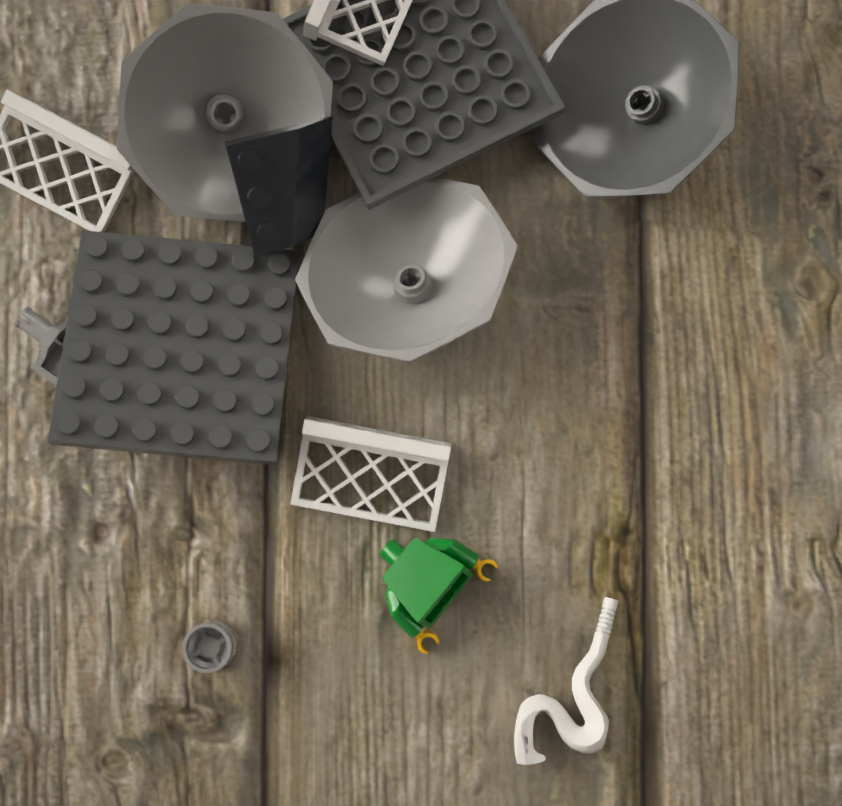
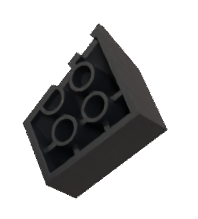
(282, 182)

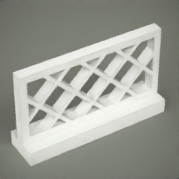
(324, 11)
(80, 141)
(378, 442)

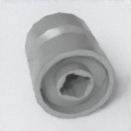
(210, 646)

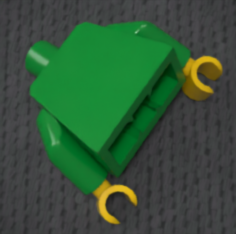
(426, 581)

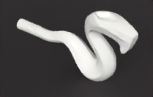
(583, 739)

